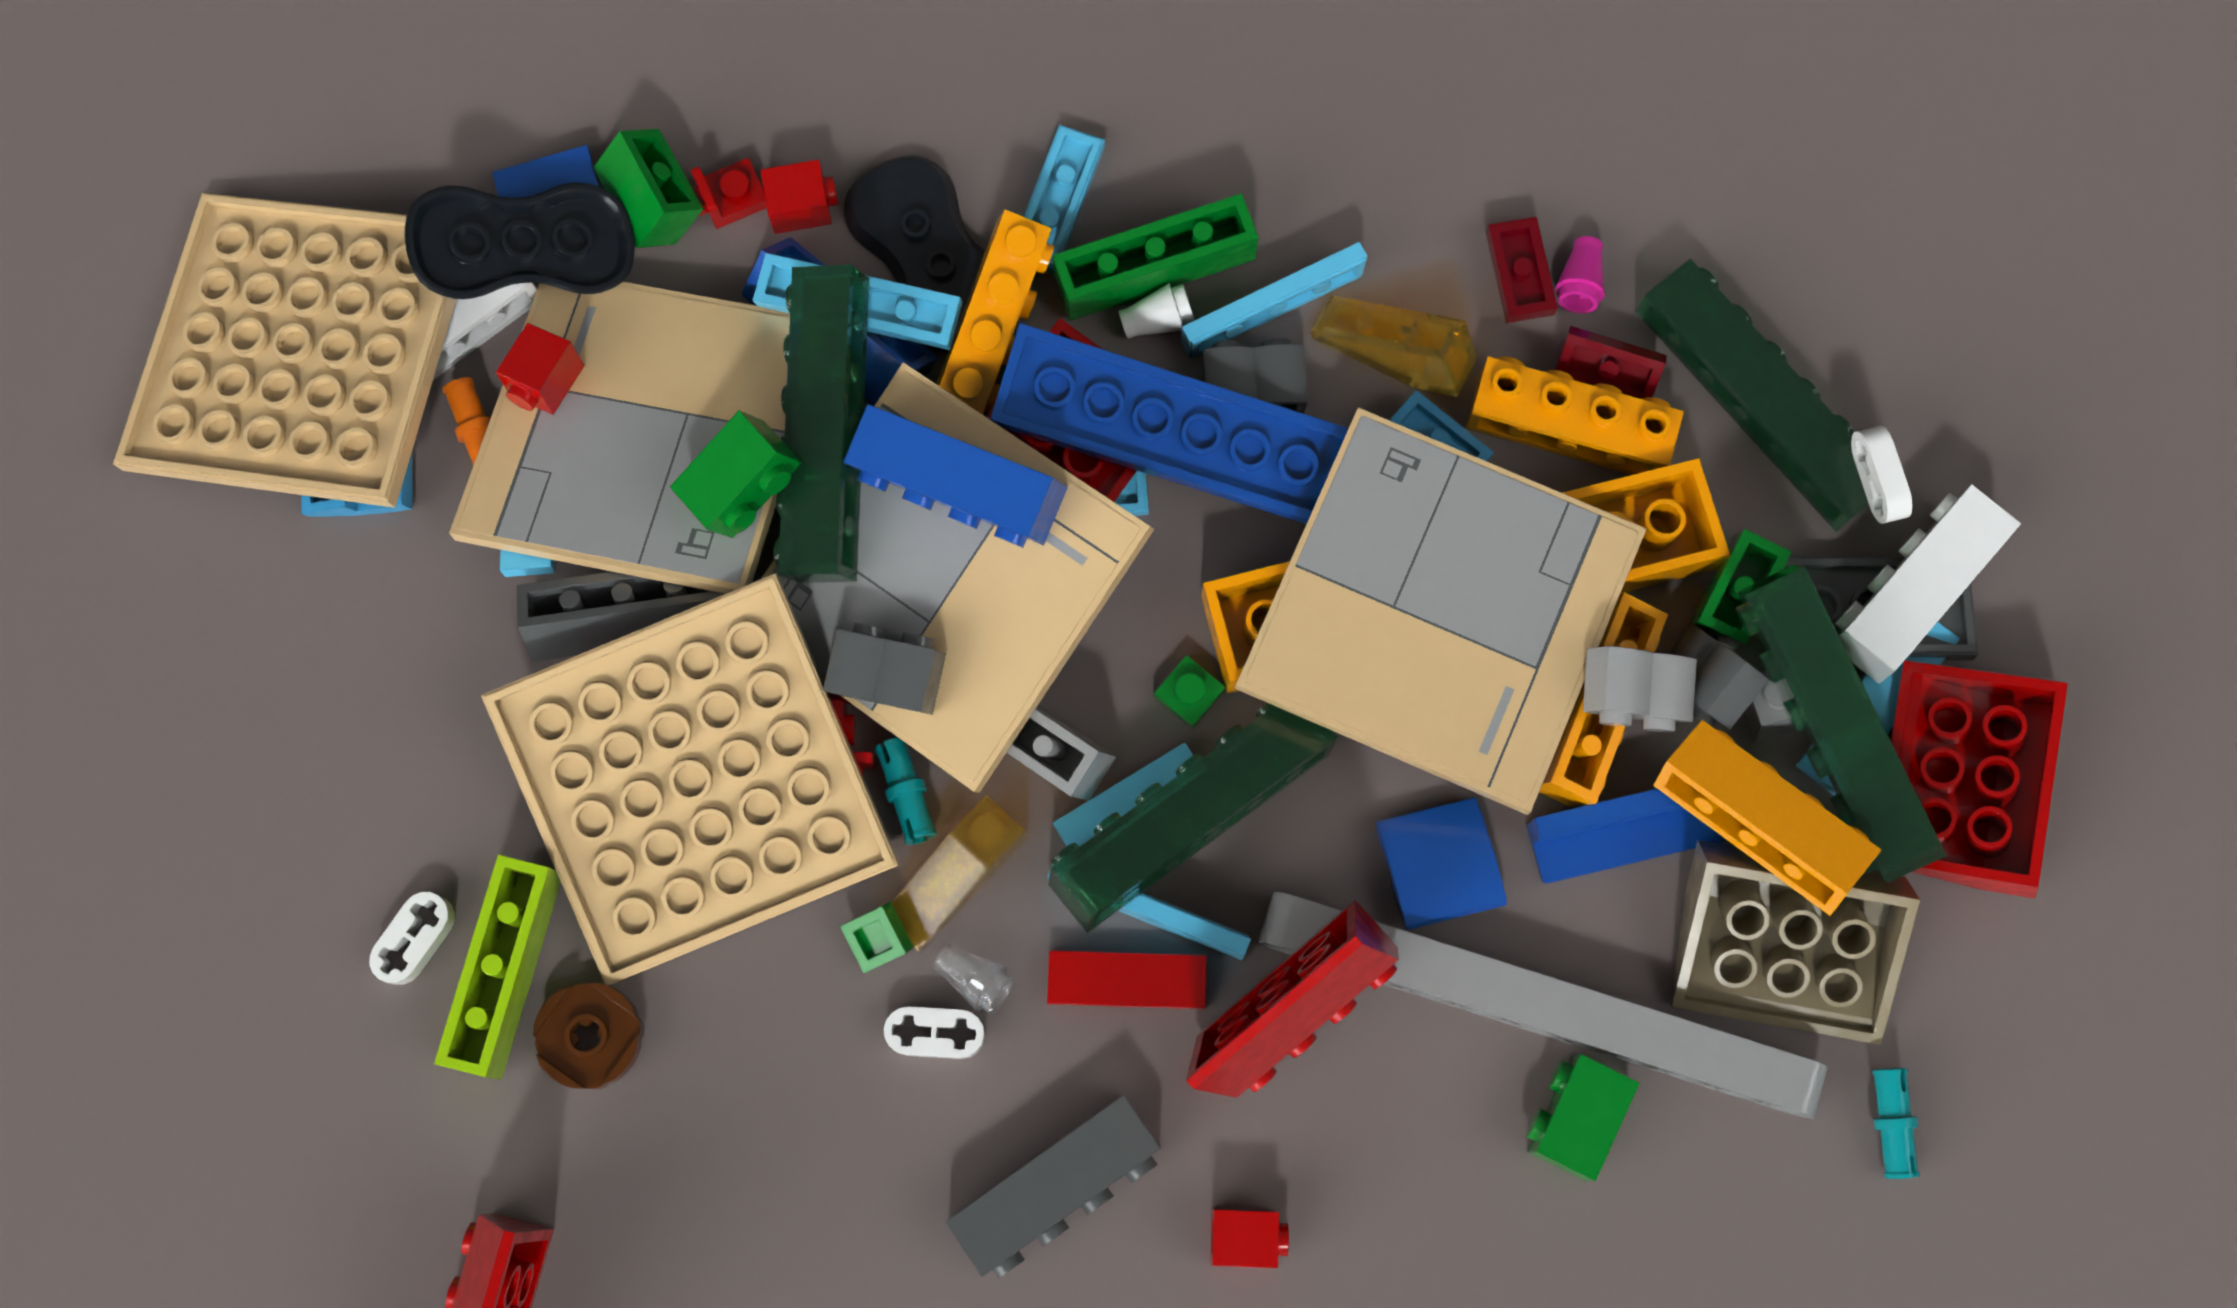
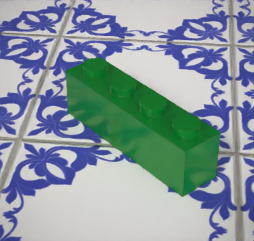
(1155, 255)

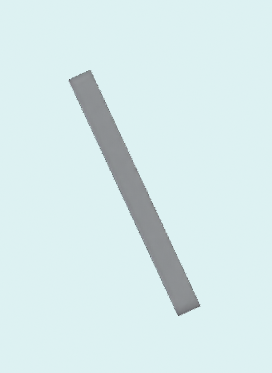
(1573, 1014)

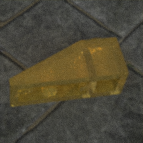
(1402, 343)
(957, 870)

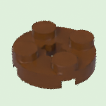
(557, 1042)

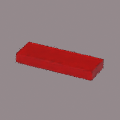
(1127, 980)

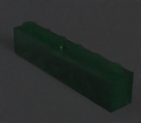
(1758, 389)
(821, 418)
(1839, 721)
(1186, 813)

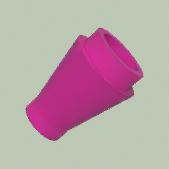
(1582, 278)

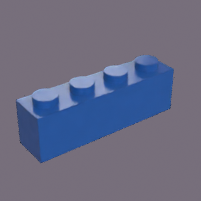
(955, 475)

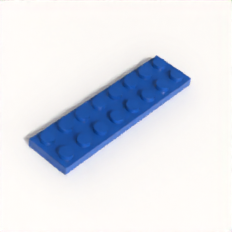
(1165, 424)

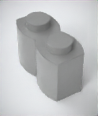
(1639, 686)

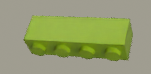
(499, 968)

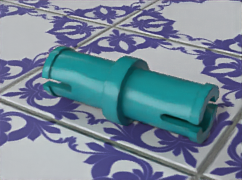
(905, 791)
(1895, 1123)

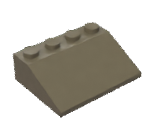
(1779, 960)

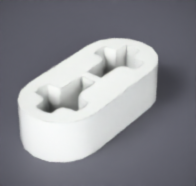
(1881, 474)
(402, 931)
(934, 1019)

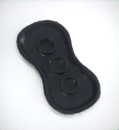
(913, 224)
(478, 242)

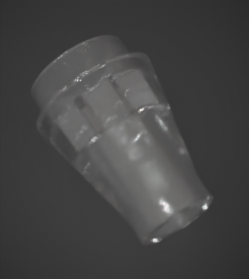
(974, 978)

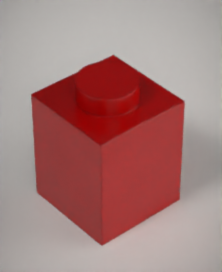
(798, 196)
(539, 369)
(1247, 1238)

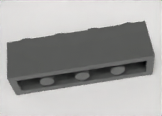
(591, 610)
(1052, 1187)

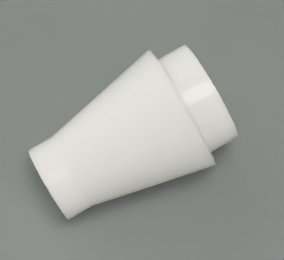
(1158, 313)

